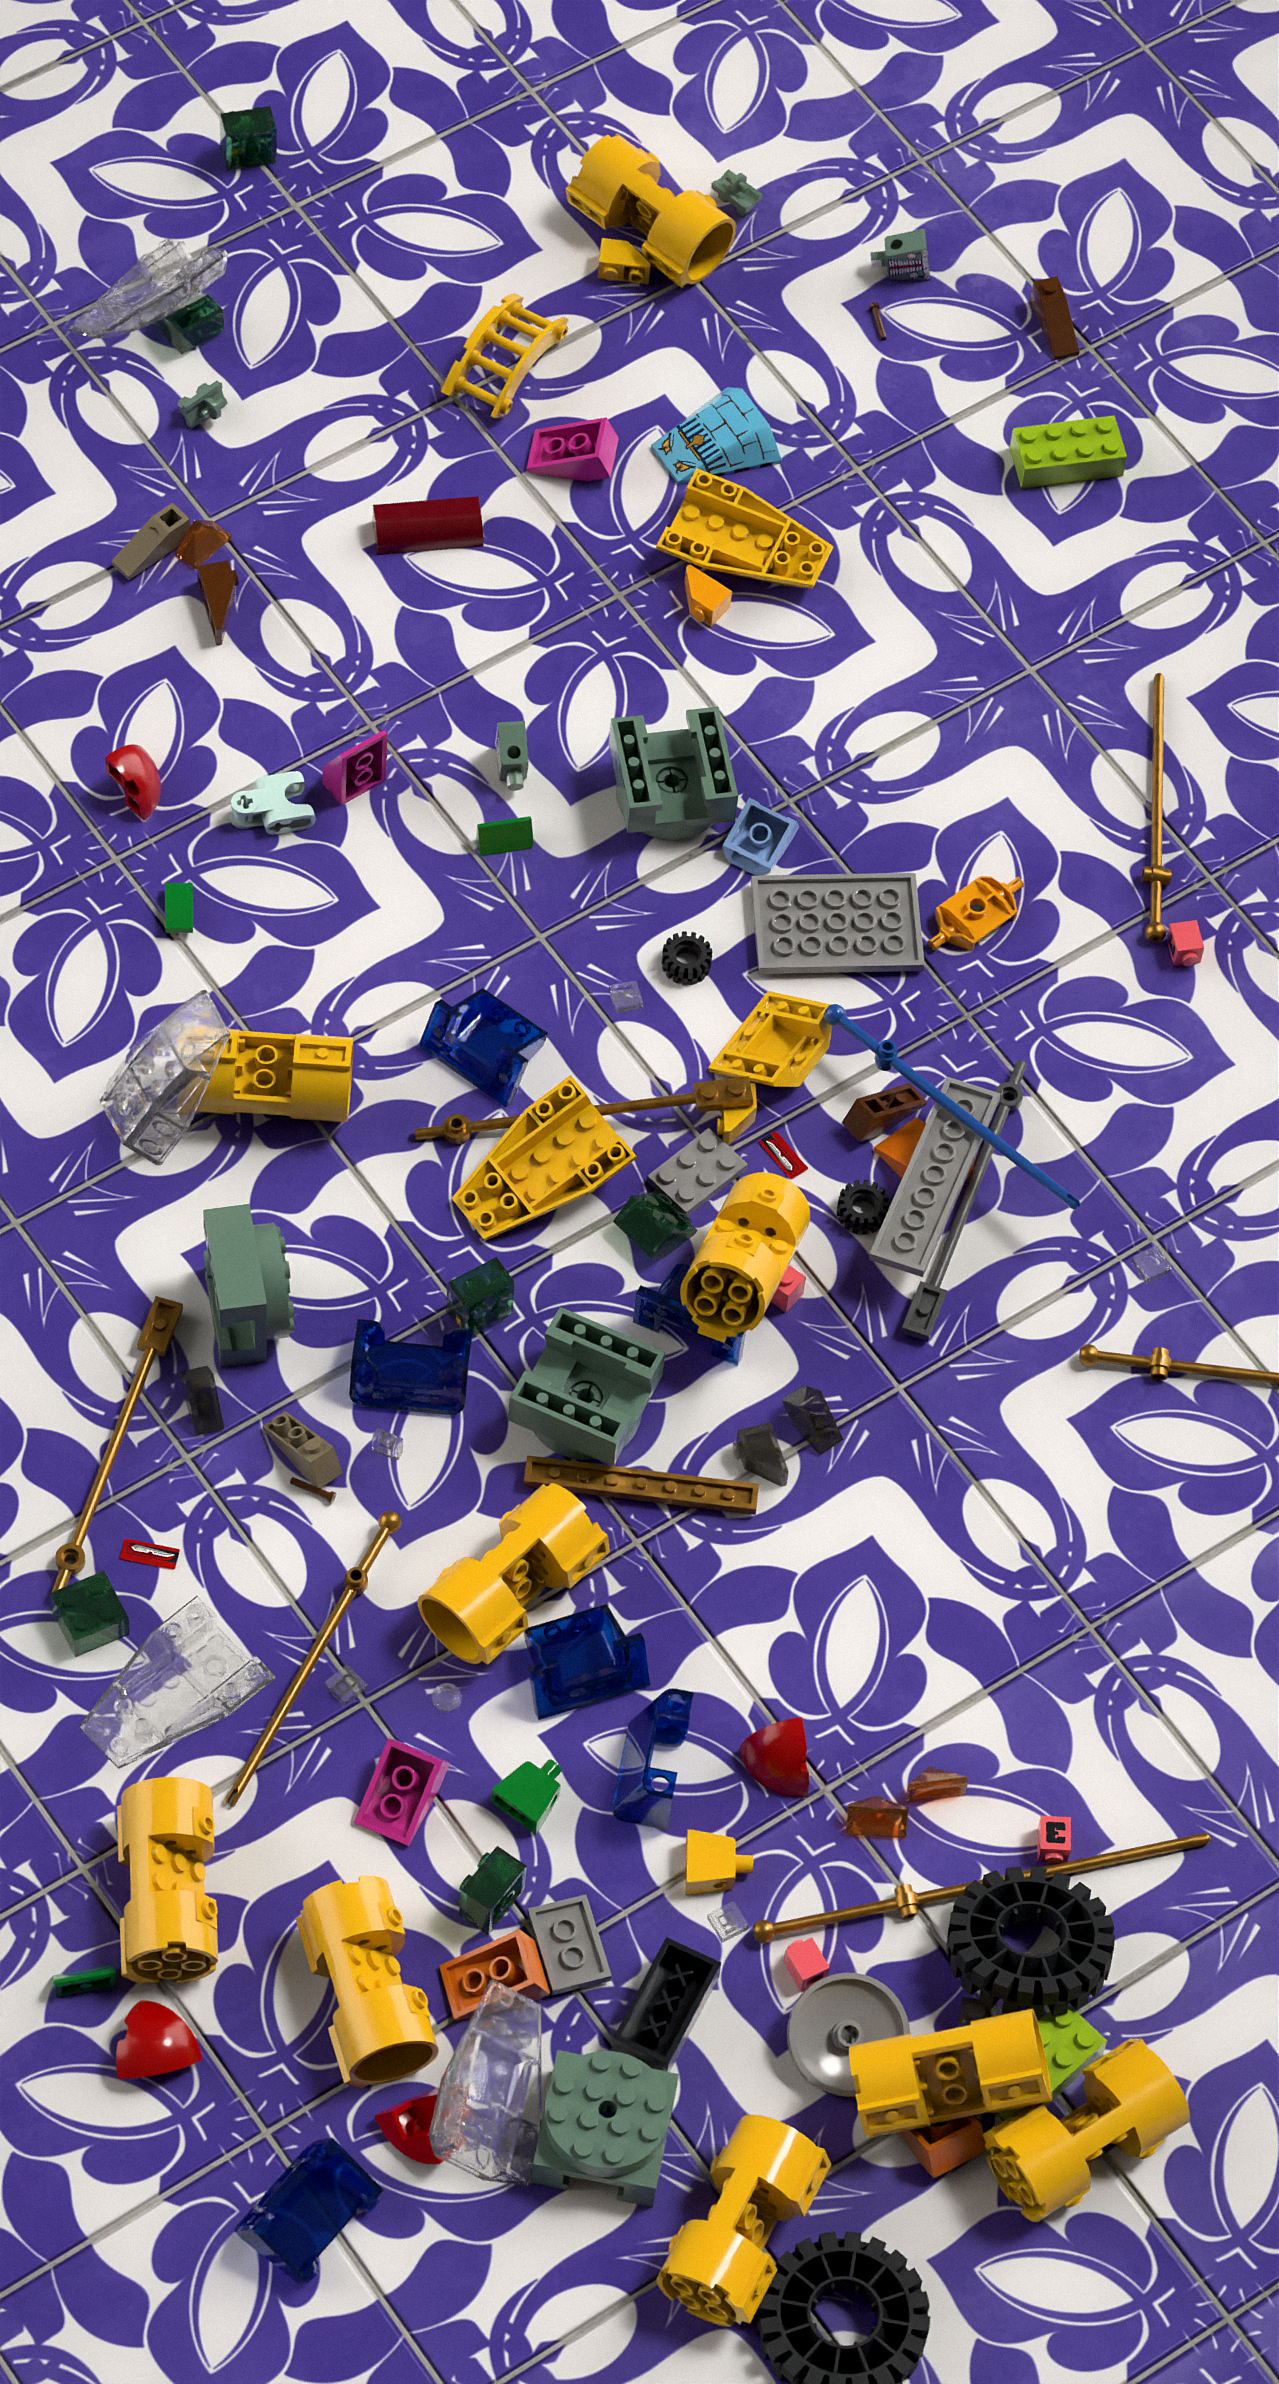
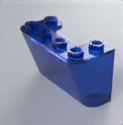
(663, 1724)

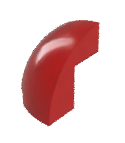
(138, 775)
(778, 1757)
(155, 2042)
(409, 2125)

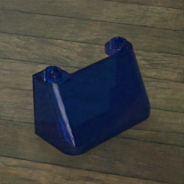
(409, 1373)
(308, 2208)

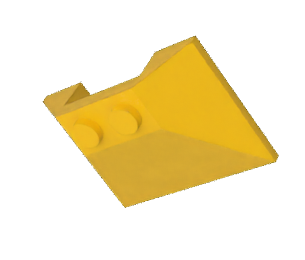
(777, 1042)

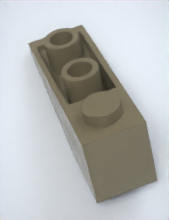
(153, 541)
(304, 1449)

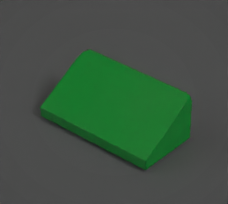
(504, 836)
(84, 1980)

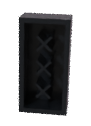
(667, 2005)

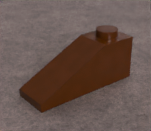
(1054, 317)
(217, 591)
(882, 1110)

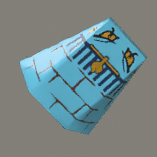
(718, 438)

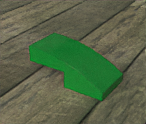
(178, 907)

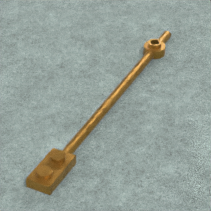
(707, 1097)
(153, 1341)

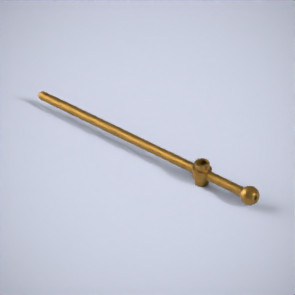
(1156, 874)
(1160, 1364)
(355, 1584)

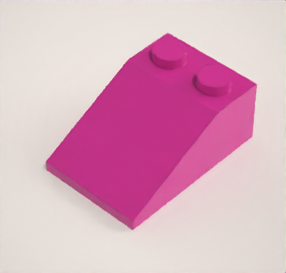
(574, 450)
(357, 769)
(401, 1791)

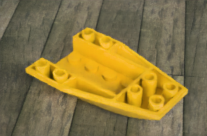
(742, 535)
(543, 1162)

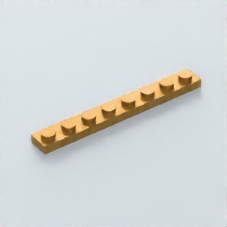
(642, 1485)

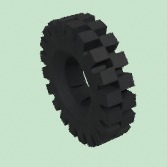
(1019, 1978)
(851, 2265)

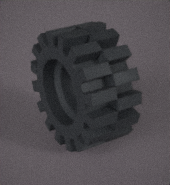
(685, 971)
(866, 1193)

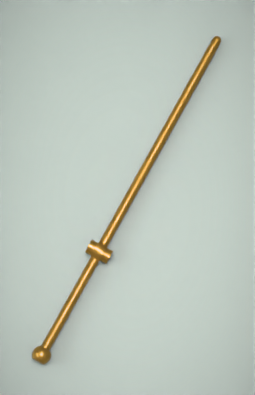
(907, 1900)

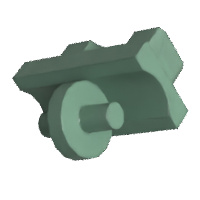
(737, 191)
(204, 404)

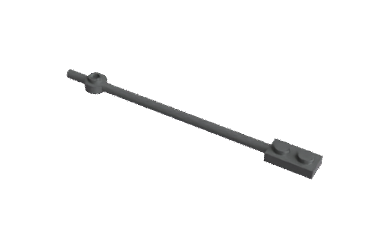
(930, 1297)

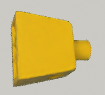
(712, 1862)

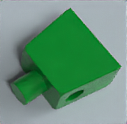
(529, 1794)

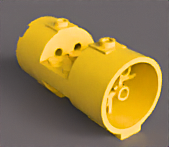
(683, 232)
(282, 1076)
(745, 1255)
(480, 1604)
(165, 1842)
(381, 2023)
(950, 2073)
(1129, 2104)
(764, 2177)

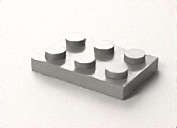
(697, 1172)
(569, 1944)

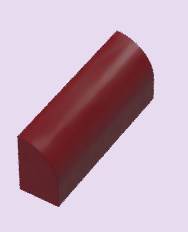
(427, 525)

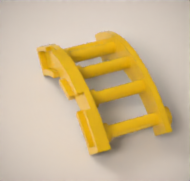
(486, 333)

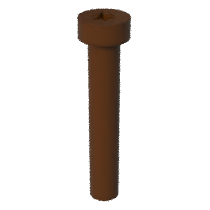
(874, 307)
(330, 1496)

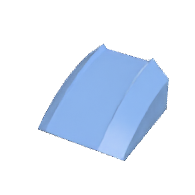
(758, 838)

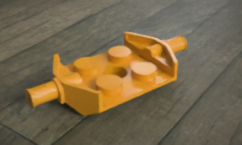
(964, 926)

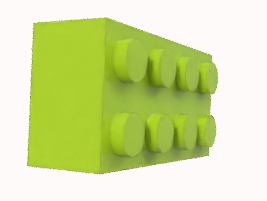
(1068, 452)
(1069, 2047)

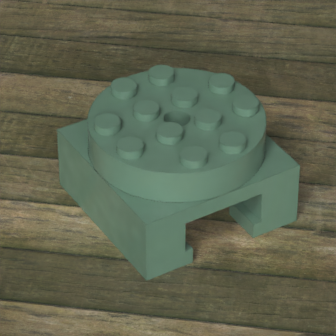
(685, 760)
(246, 1284)
(592, 1366)
(605, 2150)

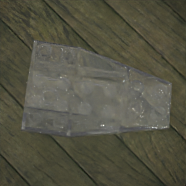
(151, 290)
(165, 1078)
(173, 1687)
(492, 2091)

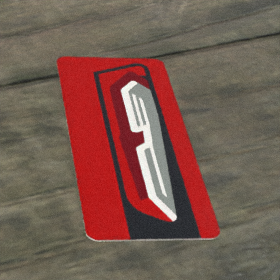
(783, 1155)
(149, 1553)

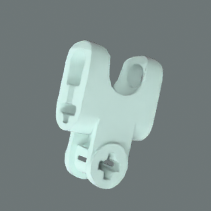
(270, 805)

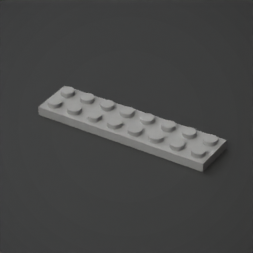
(932, 1180)

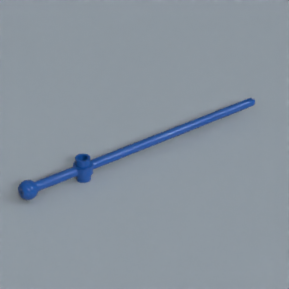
(886, 1058)

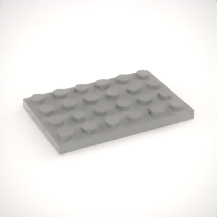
(837, 923)

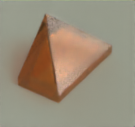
(202, 542)
(936, 1784)
(877, 1818)

